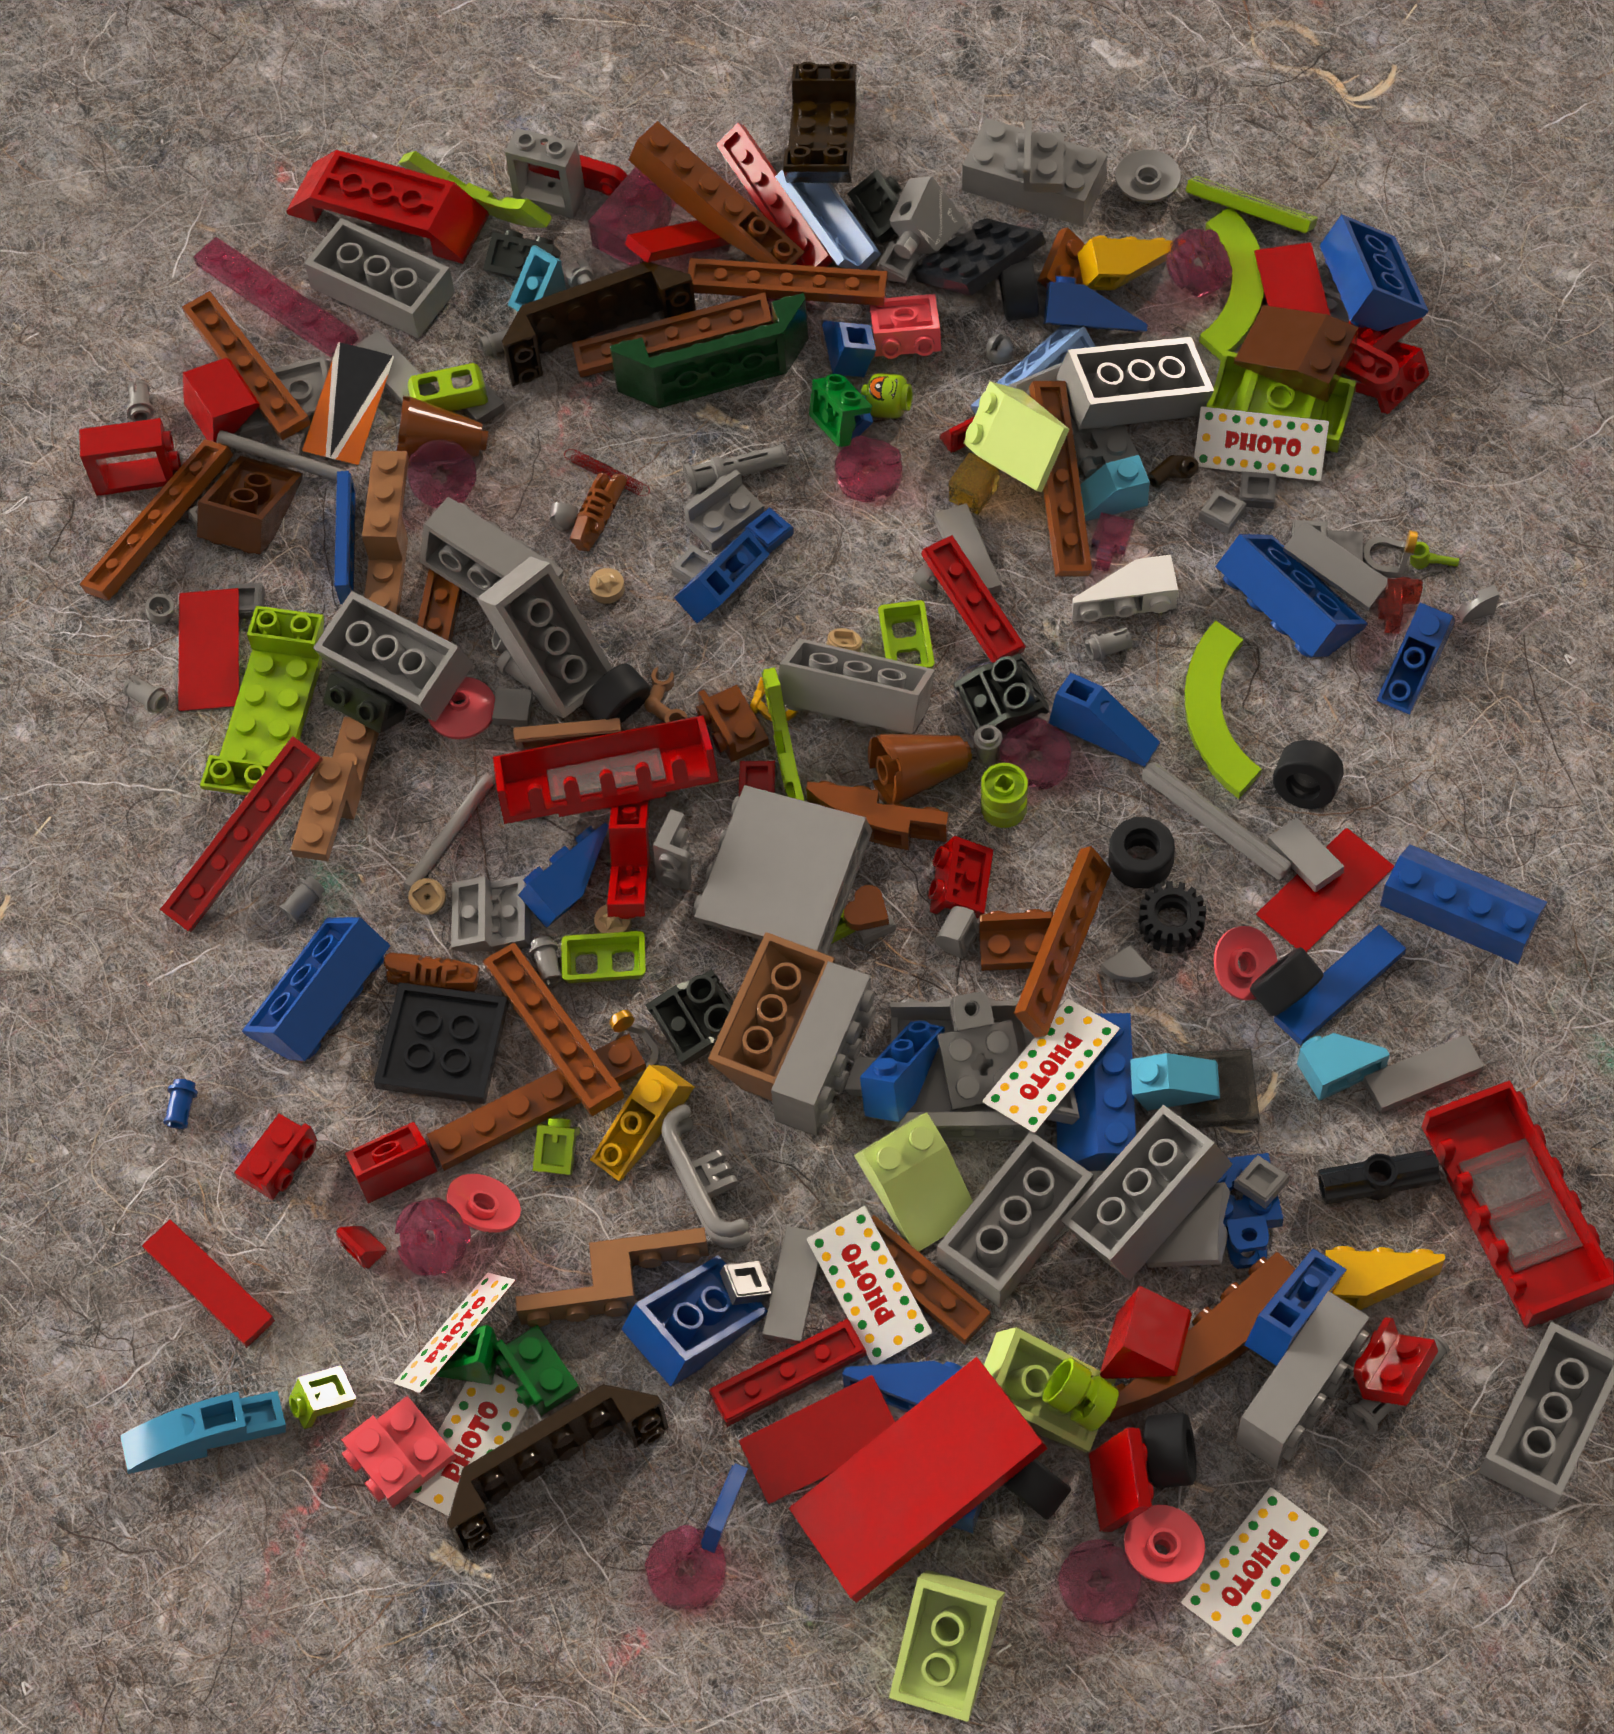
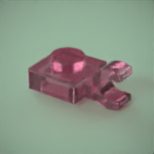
(1111, 537)

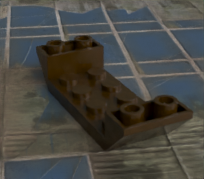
(822, 123)
(591, 310)
(542, 1444)

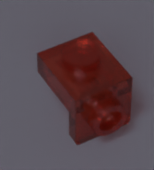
(1398, 592)

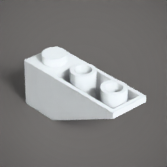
(1134, 589)

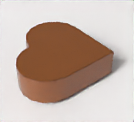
(866, 910)

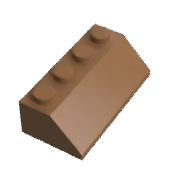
(767, 1013)

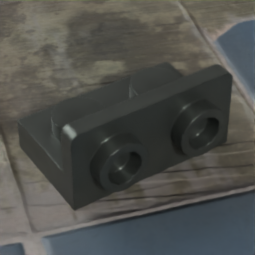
(876, 201)
(510, 250)
(362, 703)

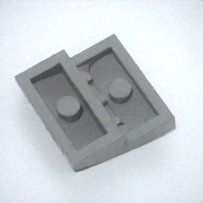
(489, 914)
(1200, 1236)

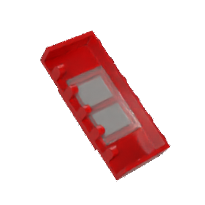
(605, 770)
(1519, 1204)

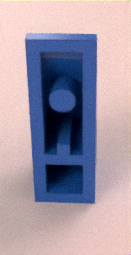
(1080, 306)
(722, 576)
(1293, 1306)
(903, 1383)

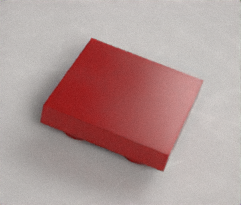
(1120, 1479)

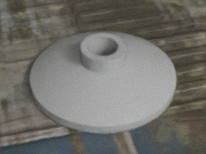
(1147, 176)

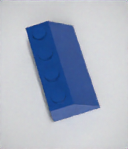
(1371, 275)
(1289, 595)
(1462, 903)
(317, 988)
(1103, 1104)

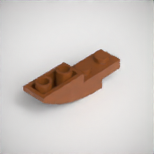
(890, 823)

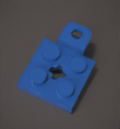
(1247, 1220)

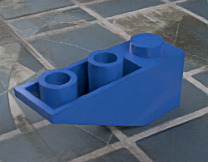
(1416, 658)
(1100, 719)
(563, 883)
(898, 1073)

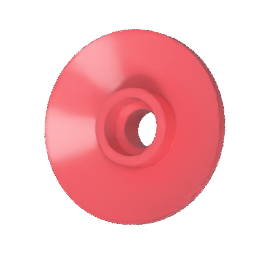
(471, 716)
(1255, 957)
(484, 1203)
(1173, 1530)

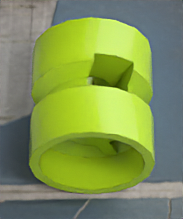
(1004, 795)
(1075, 1392)

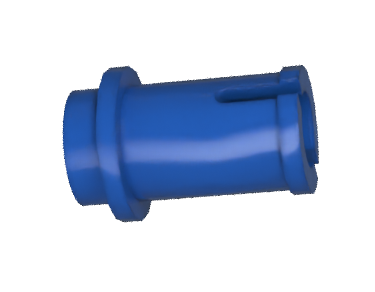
(180, 1101)

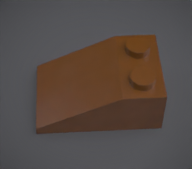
(1299, 349)
(247, 505)

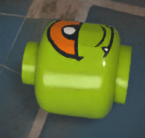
(888, 395)

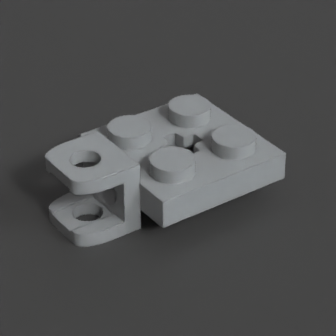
(971, 1037)

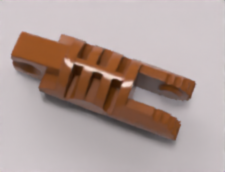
(596, 510)
(431, 972)

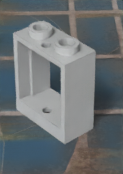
(548, 193)

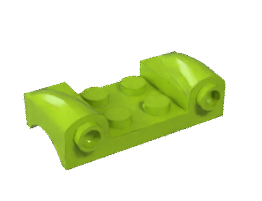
(1250, 392)

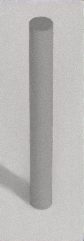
(278, 455)
(450, 830)

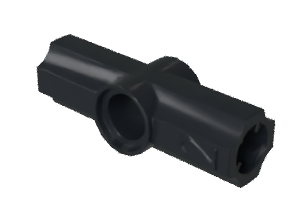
(1355, 1182)

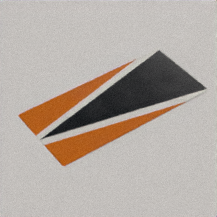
(348, 403)

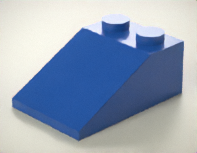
(689, 1322)

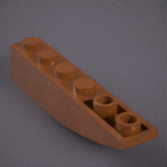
(710, 197)
(1213, 1340)

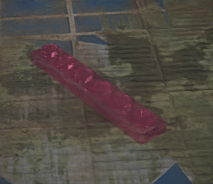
(274, 297)

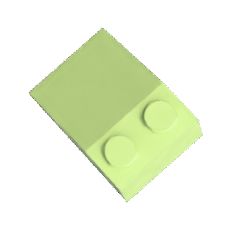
(1016, 435)
(916, 1181)
(1022, 1369)
(946, 1644)

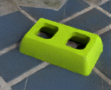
(449, 397)
(921, 642)
(604, 947)

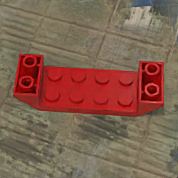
(393, 200)

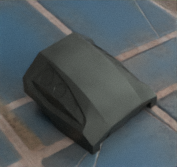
(1002, 693)
(691, 1014)

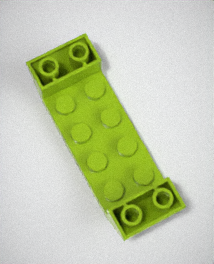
(270, 699)

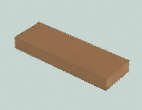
(552, 734)

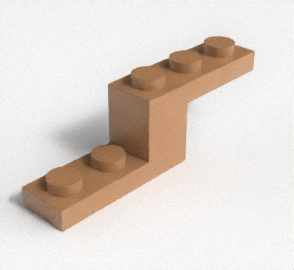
(385, 530)
(334, 791)
(612, 1277)

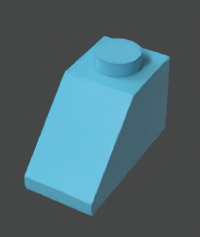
(539, 278)
(1115, 488)
(1338, 1062)
(1173, 1080)

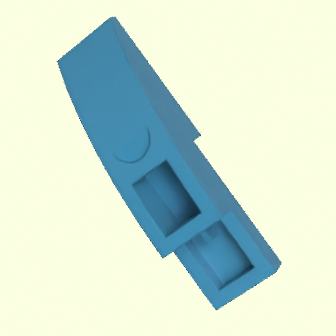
(201, 1426)

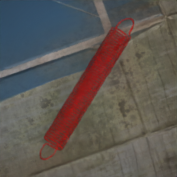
(602, 470)

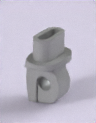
(579, 273)

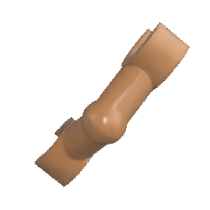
(653, 702)

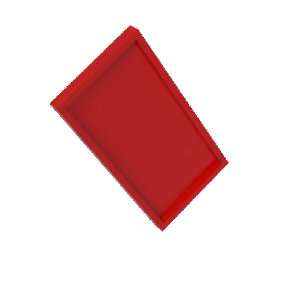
(917, 1479)

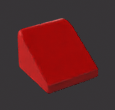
(955, 436)
(361, 1245)

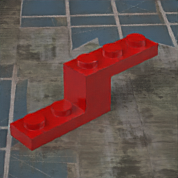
(629, 860)

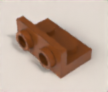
(1063, 258)
(732, 722)
(1011, 939)

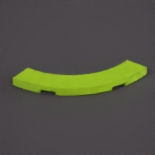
(516, 211)
(1246, 285)
(1205, 713)
(781, 734)

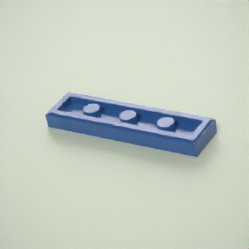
(344, 535)
(1341, 984)

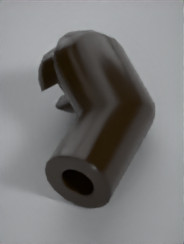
(1173, 467)

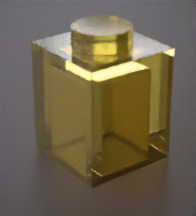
(973, 483)

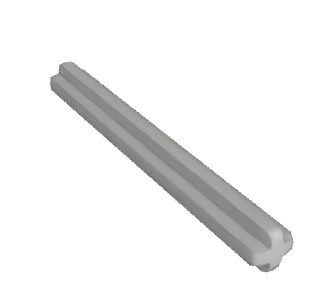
(1216, 820)

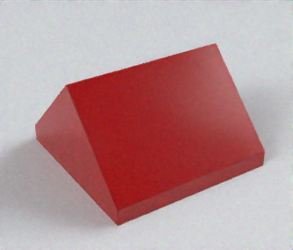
(218, 398)
(391, 1162)
(1146, 1337)

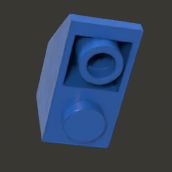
(849, 347)

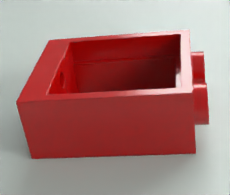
(125, 440)

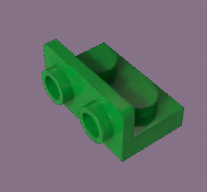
(834, 405)
(537, 1369)

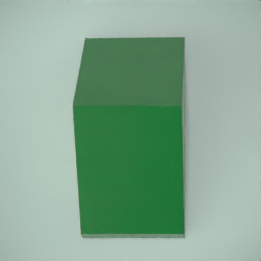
(474, 1358)

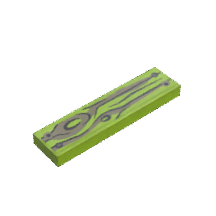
(1251, 204)

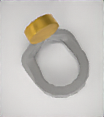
(1391, 571)
(624, 1021)

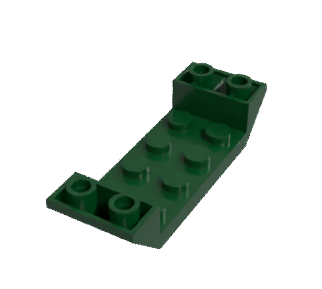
(713, 364)

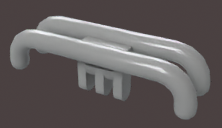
(703, 1180)

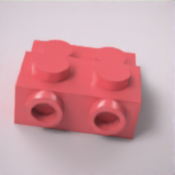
(906, 326)
(397, 1452)

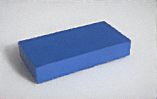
(723, 1507)

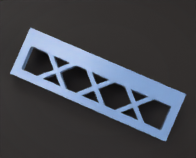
(832, 223)
(1047, 354)

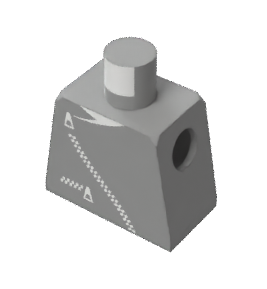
(923, 218)

